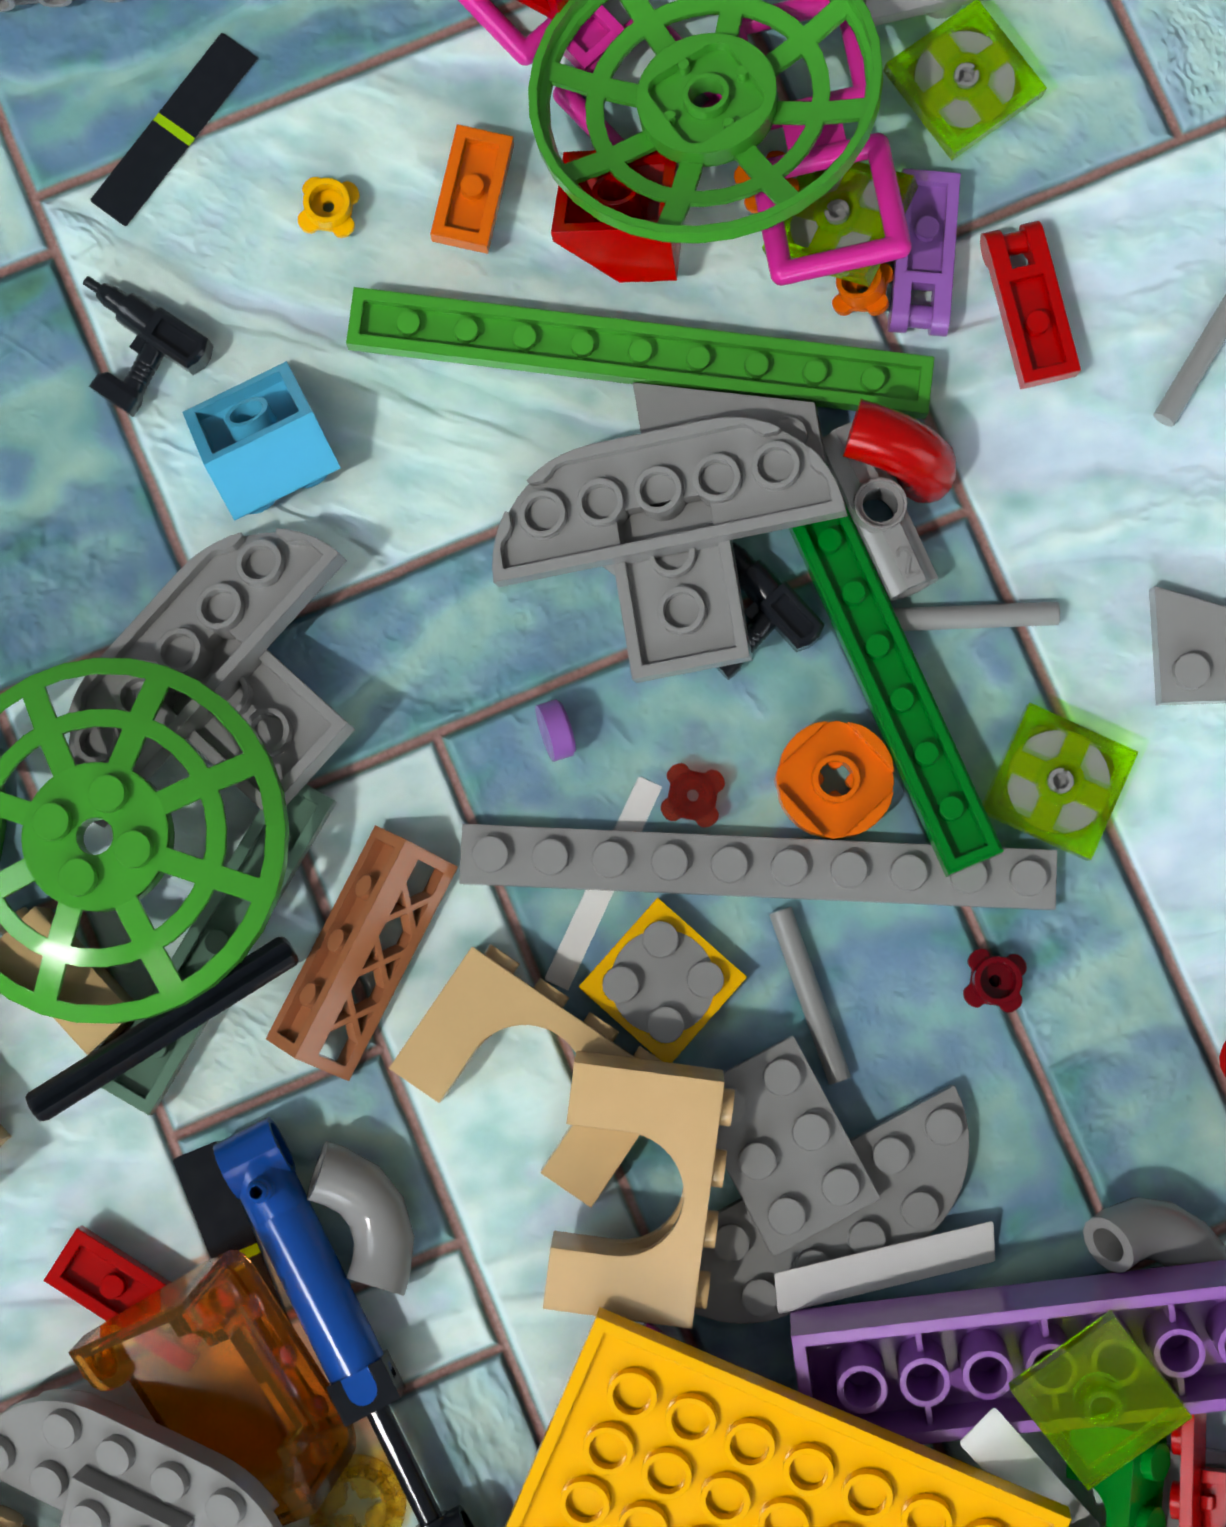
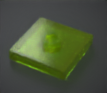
(1099, 1400)

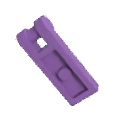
(930, 263)

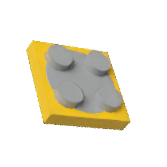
(662, 982)

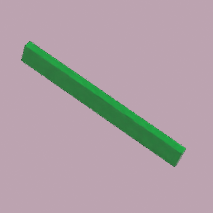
(897, 694)

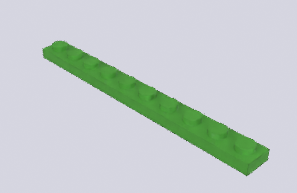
(636, 352)

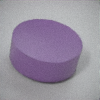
(555, 730)

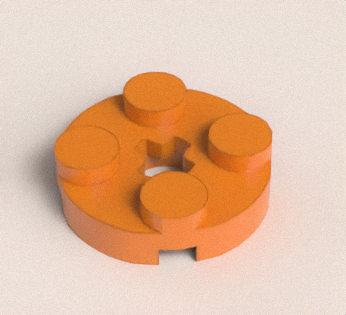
(835, 745)

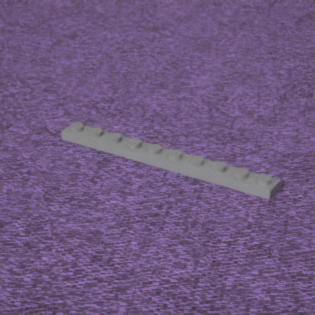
(750, 867)

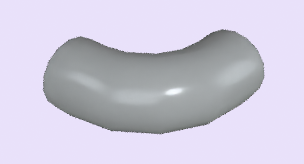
(372, 1210)
(1150, 1231)

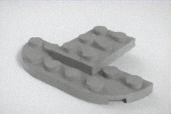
(667, 521)
(217, 629)
(815, 1190)
(123, 1468)

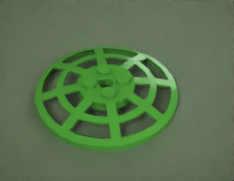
(696, 134)
(140, 844)

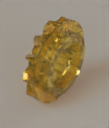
(370, 1479)

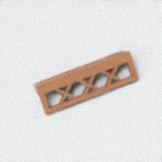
(352, 947)

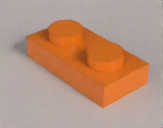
(472, 189)

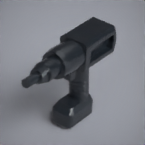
(157, 336)
(773, 607)

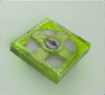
(964, 79)
(843, 217)
(1058, 781)

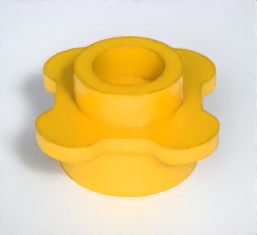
(327, 190)

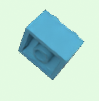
(260, 441)

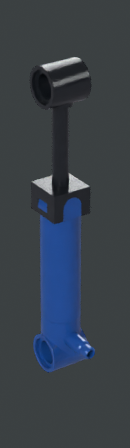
(358, 1370)

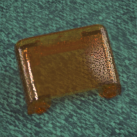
(231, 1375)

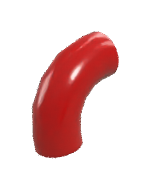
(903, 448)

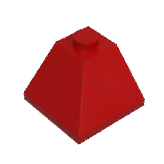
(608, 248)

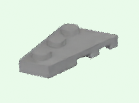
(674, 406)
(1187, 649)

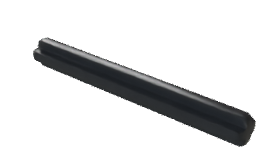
(158, 1032)

